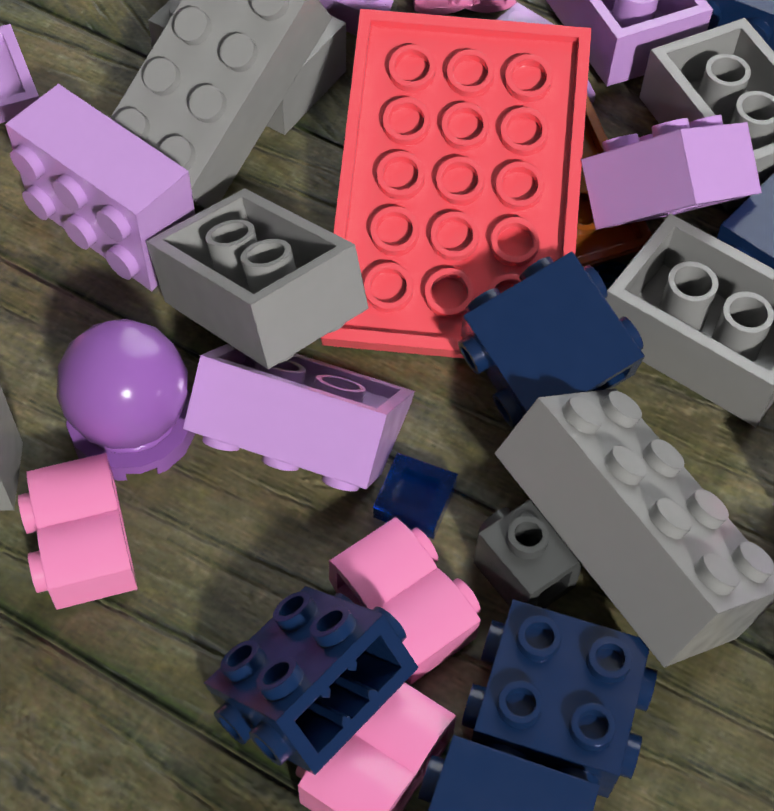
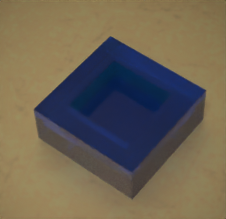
(415, 494)

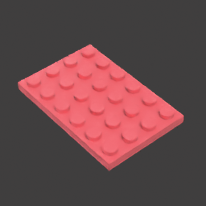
(456, 167)

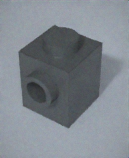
(525, 557)

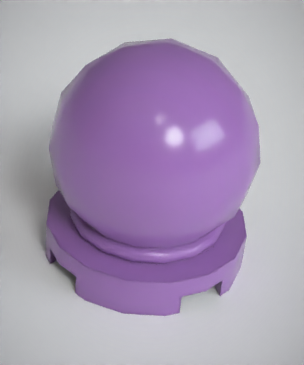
(125, 397)

